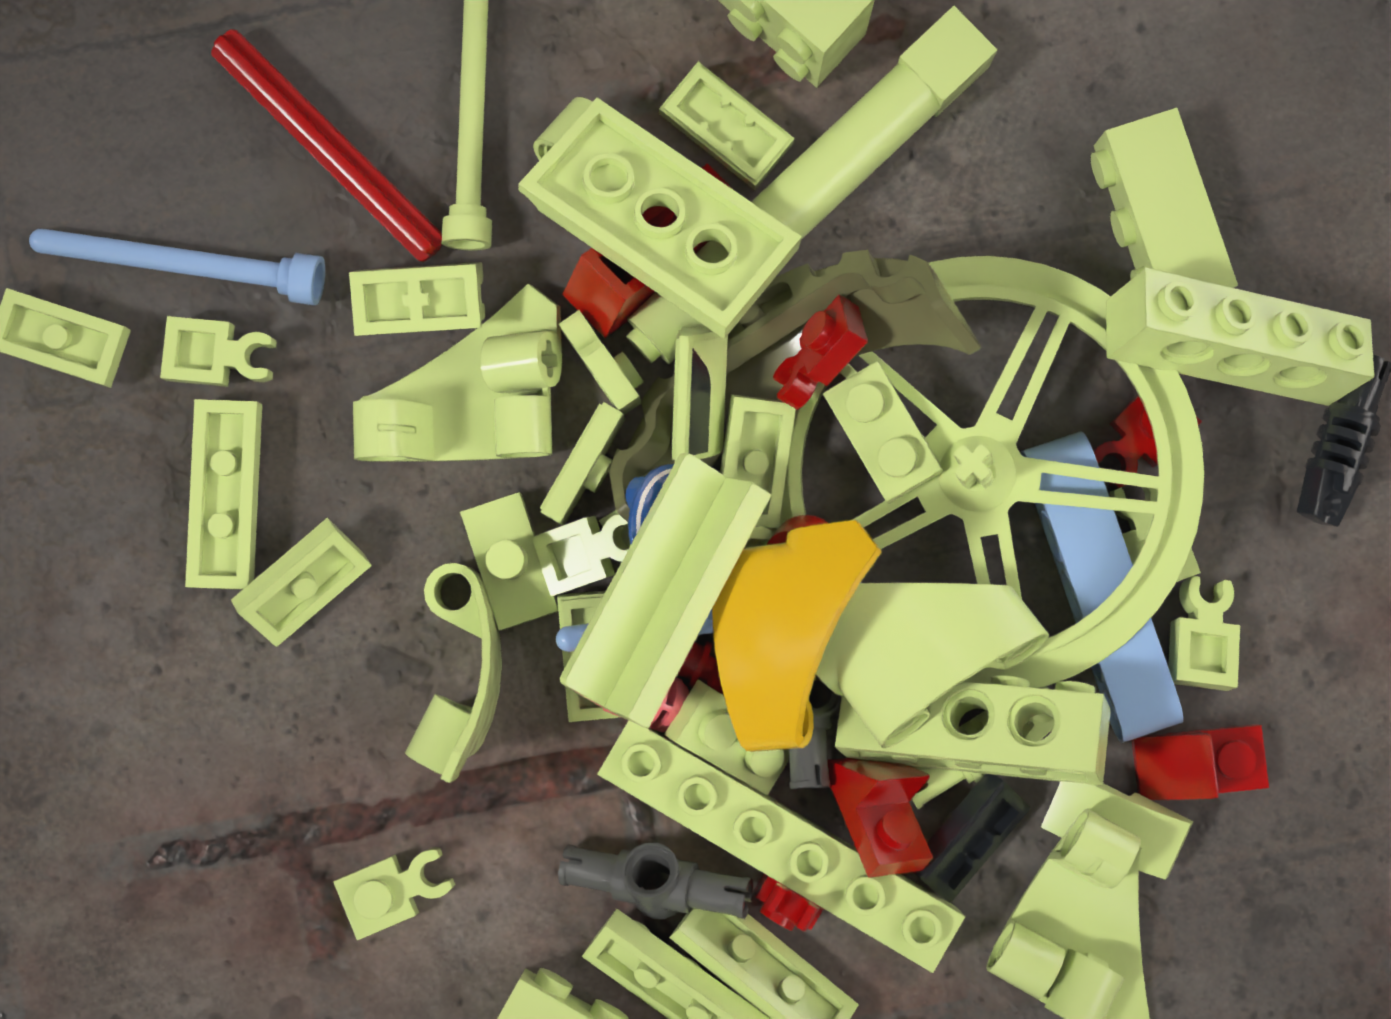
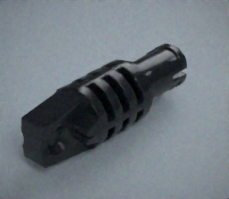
(1345, 438)

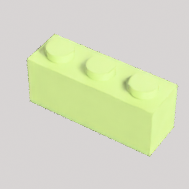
(1161, 200)

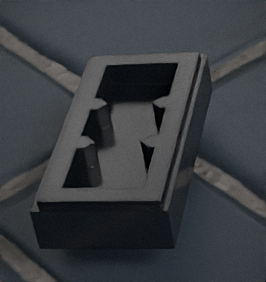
(971, 835)

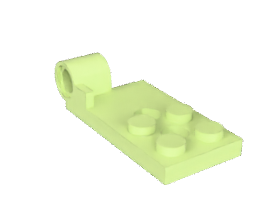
(603, 174)

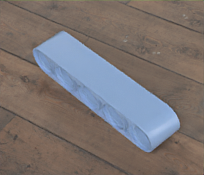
(1091, 566)

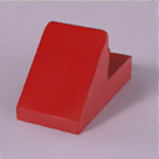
(1200, 763)
(879, 813)

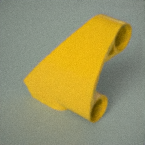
(776, 626)

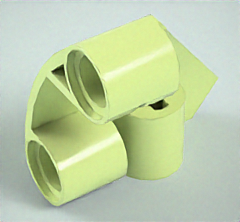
(474, 399)
(917, 641)
(449, 729)
(1079, 927)

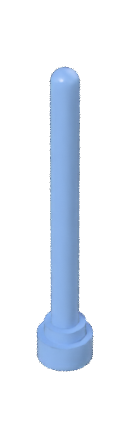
(297, 277)

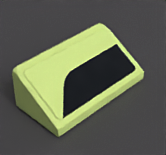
(699, 393)

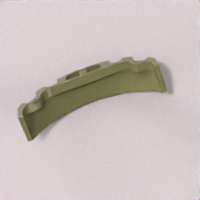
(898, 306)

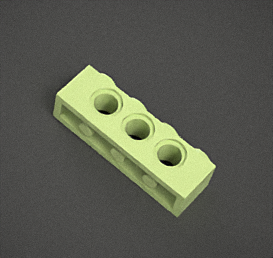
(1238, 337)
(1068, 754)

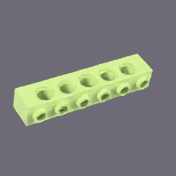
(781, 844)

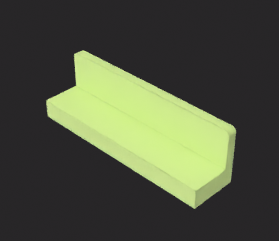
(664, 590)

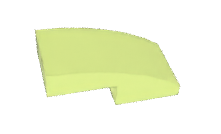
(1158, 827)

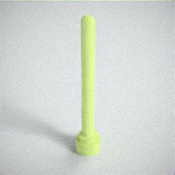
(467, 221)

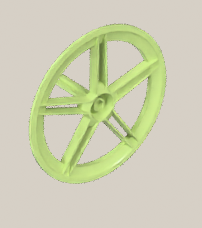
(989, 474)

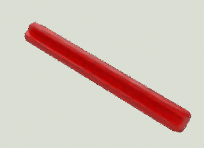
(327, 145)

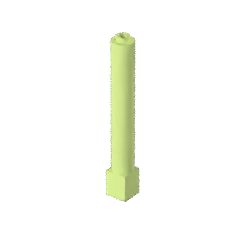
(917, 88)

